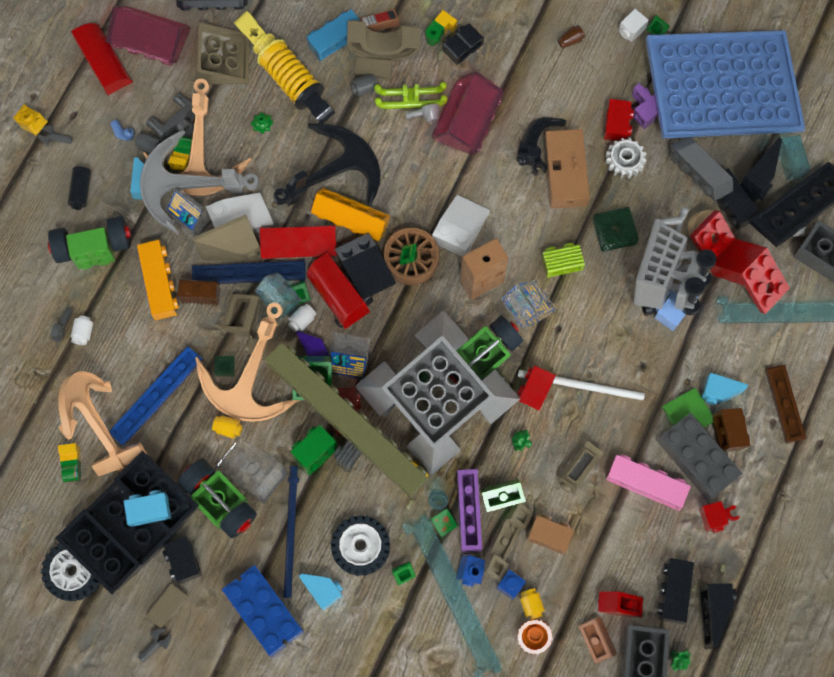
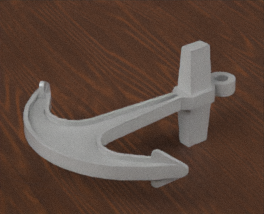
(157, 181)

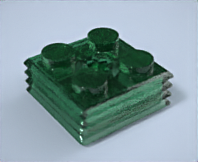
(608, 237)

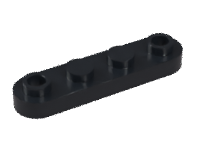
(185, 5)

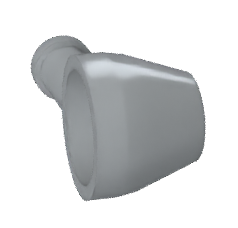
(430, 113)

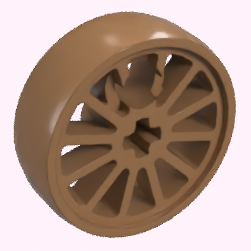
(433, 262)

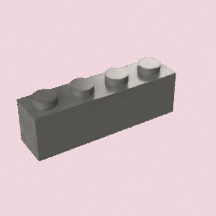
(701, 168)

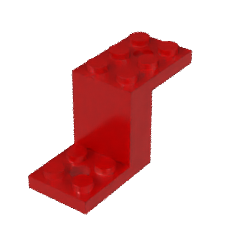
(741, 262)

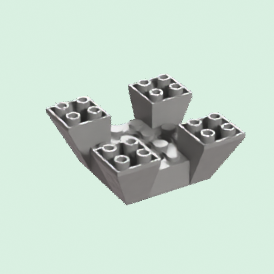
(489, 397)

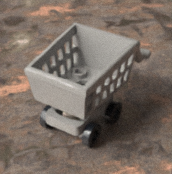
(670, 248)

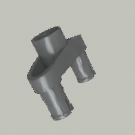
(178, 122)

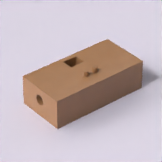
(566, 168)
(483, 269)

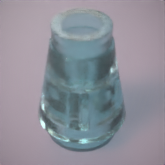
(438, 495)

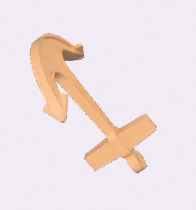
(197, 163)
(75, 392)
(239, 400)

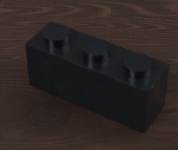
(737, 205)
(675, 591)

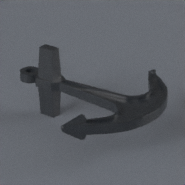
(356, 157)

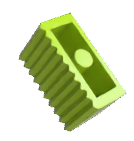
(562, 260)

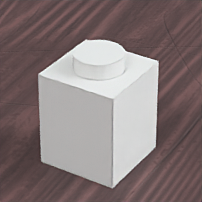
(633, 25)

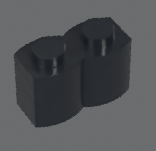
(463, 43)

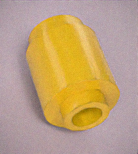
(227, 426)
(532, 604)

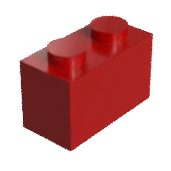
(617, 120)
(537, 387)

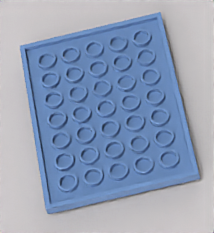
(724, 84)

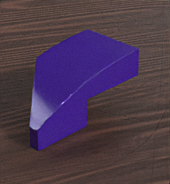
(312, 345)

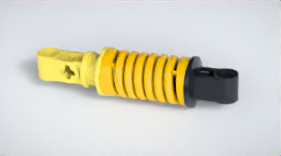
(286, 69)

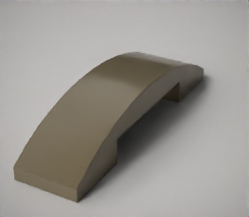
(503, 540)

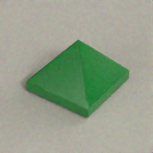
(658, 26)
(408, 254)
(403, 573)

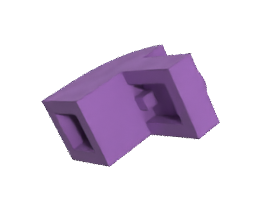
(647, 111)

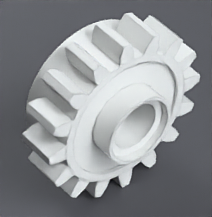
(619, 164)

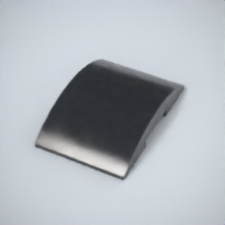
(105, 541)

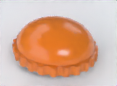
(534, 636)

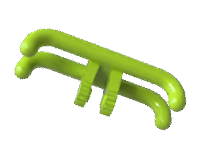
(410, 96)

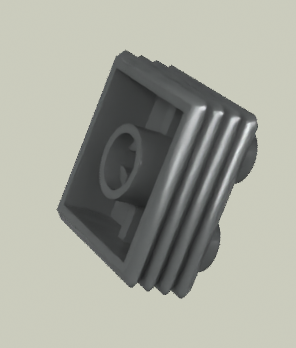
(346, 456)

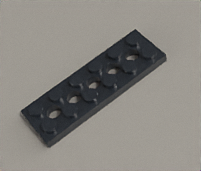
(790, 202)

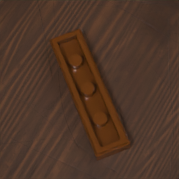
(785, 404)

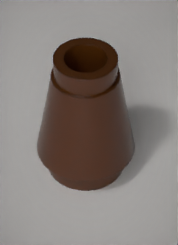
(571, 37)

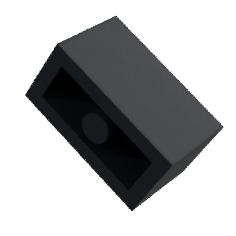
(182, 560)

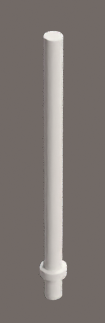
(592, 387)

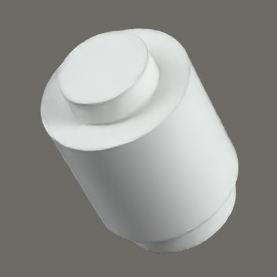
(301, 318)
(81, 330)

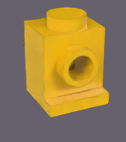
(30, 120)

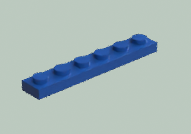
(155, 396)

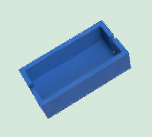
(262, 611)

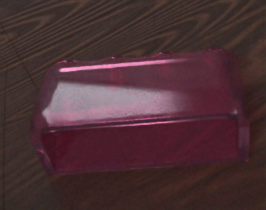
(147, 34)
(468, 113)

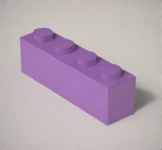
(469, 511)

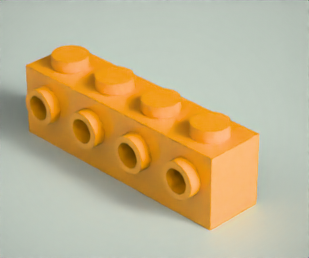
(350, 214)
(157, 280)

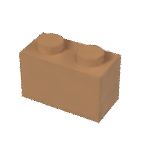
(551, 534)

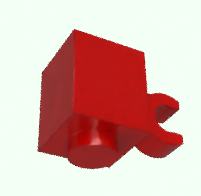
(716, 517)

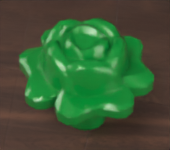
(262, 123)
(521, 440)
(680, 660)

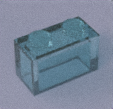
(793, 157)
(276, 290)

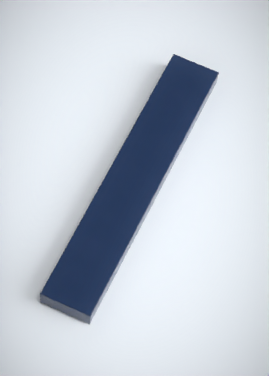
(249, 272)

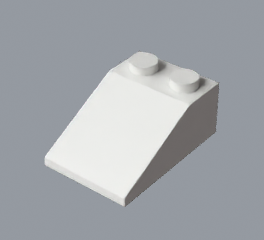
(235, 207)
(460, 225)

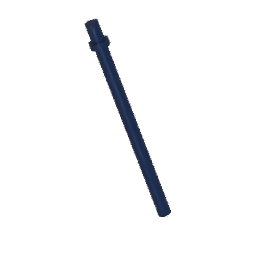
(292, 480)

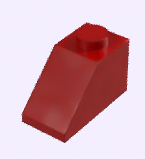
(620, 604)

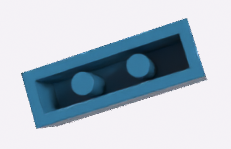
(331, 36)

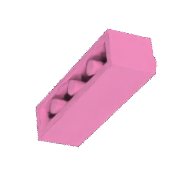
(648, 482)

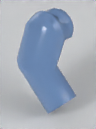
(120, 133)

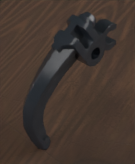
(528, 150)

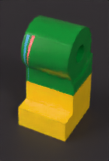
(439, 27)
(181, 155)
(70, 462)

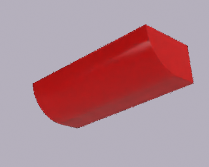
(101, 57)
(297, 242)
(336, 291)

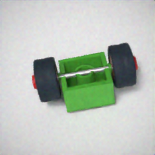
(90, 246)
(485, 352)
(217, 498)

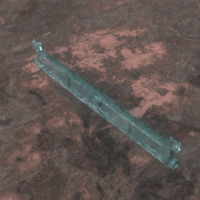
(777, 314)
(454, 596)

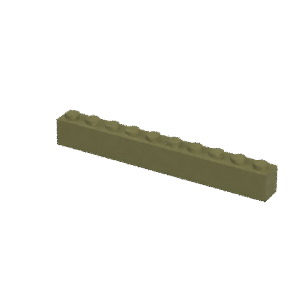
(346, 420)

